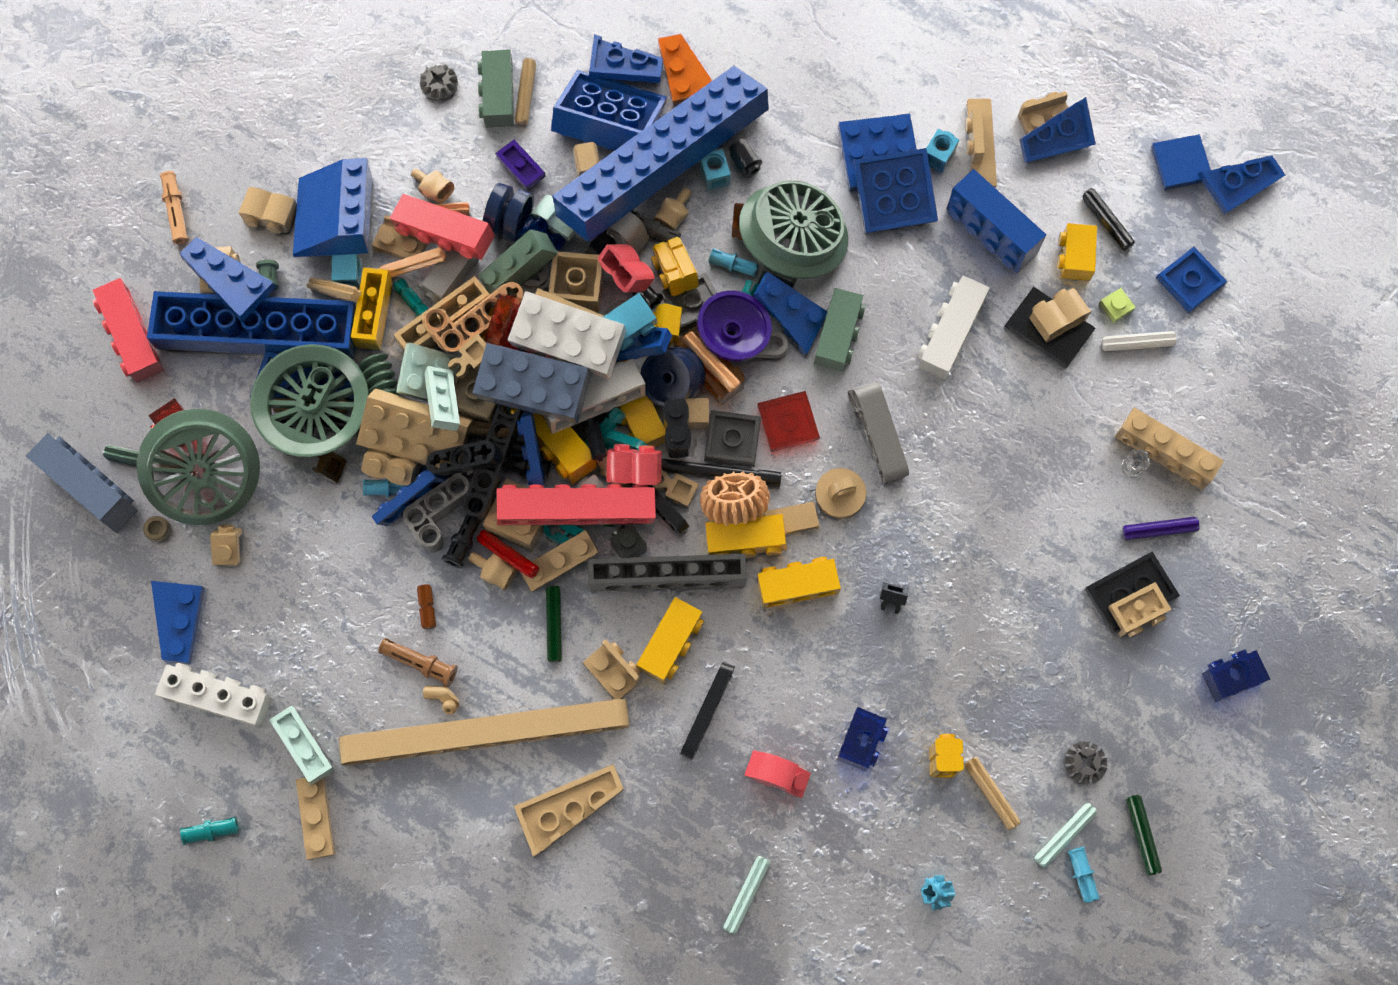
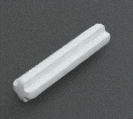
(1138, 341)

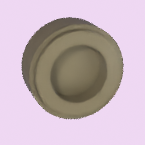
(157, 529)

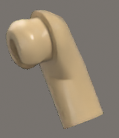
(445, 695)

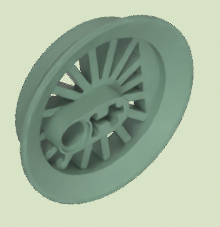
(766, 216)
(324, 363)
(182, 429)

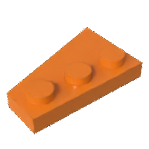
(682, 68)

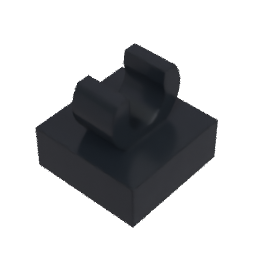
(894, 594)

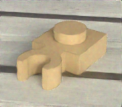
(472, 356)
(678, 490)

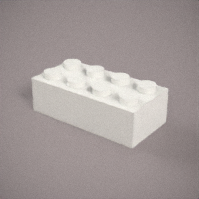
(567, 334)

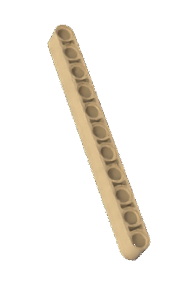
(483, 732)

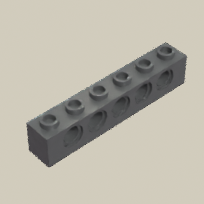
(667, 572)

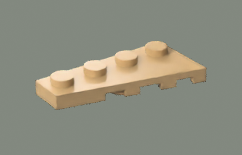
(563, 808)

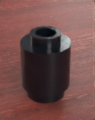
(745, 157)

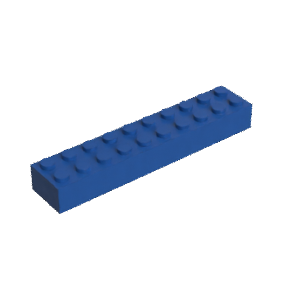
(660, 153)

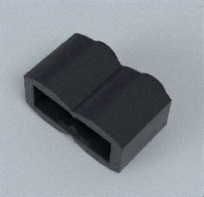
(677, 429)

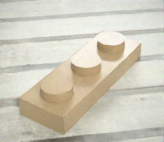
(562, 559)
(315, 819)

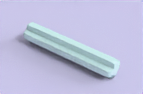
(1065, 835)
(746, 895)

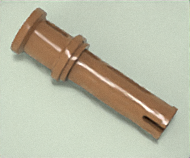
(429, 666)

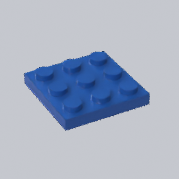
(874, 138)
(895, 190)

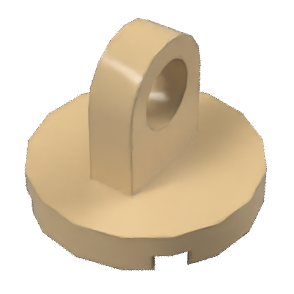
(840, 493)

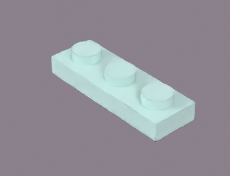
(442, 398)
(301, 745)

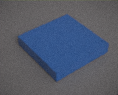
(1180, 161)
(1191, 279)

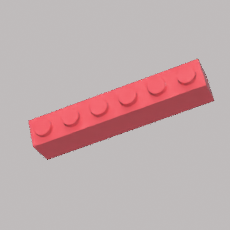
(575, 505)

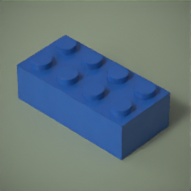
(995, 221)

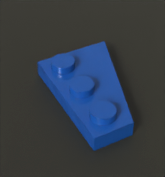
(1060, 134)
(793, 311)

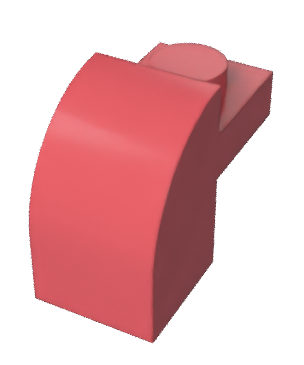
(777, 773)

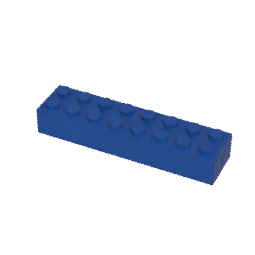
(274, 326)

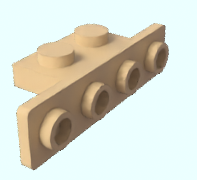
(981, 138)

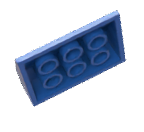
(604, 111)
(334, 210)

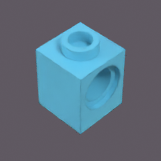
(939, 159)
(715, 178)
(346, 269)

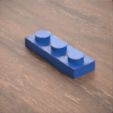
(531, 449)

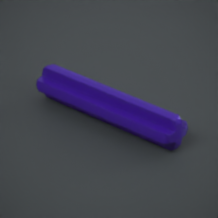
(1161, 528)

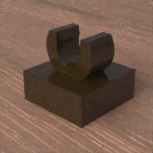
(330, 467)

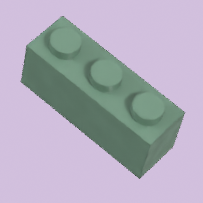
(496, 88)
(519, 261)
(840, 330)

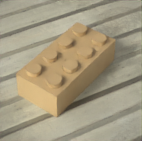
(405, 429)

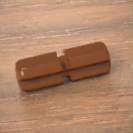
(426, 611)

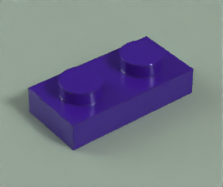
(520, 164)

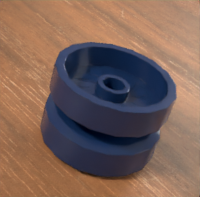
(508, 211)
(673, 375)

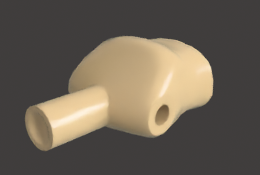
(433, 185)
(673, 211)
(494, 570)

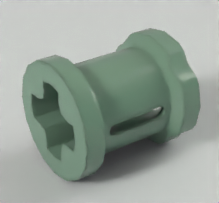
(268, 269)

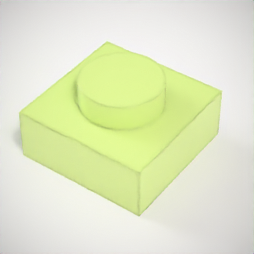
(1117, 305)

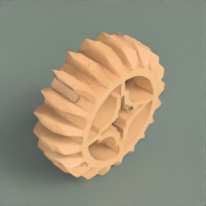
(734, 498)

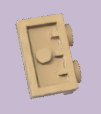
(1038, 111)
(1140, 609)
(612, 670)

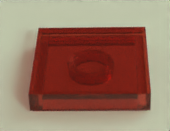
(788, 421)

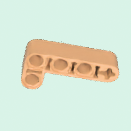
(458, 327)

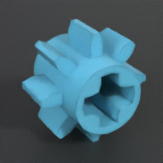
(938, 892)

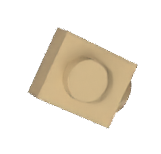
(225, 545)

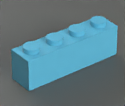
(636, 317)

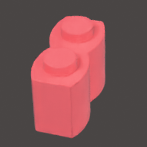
(626, 268)
(634, 465)

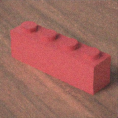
(442, 227)
(127, 330)

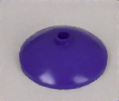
(735, 313)

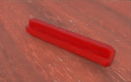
(508, 554)

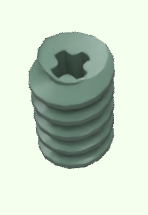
(377, 373)

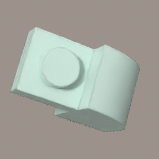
(546, 210)

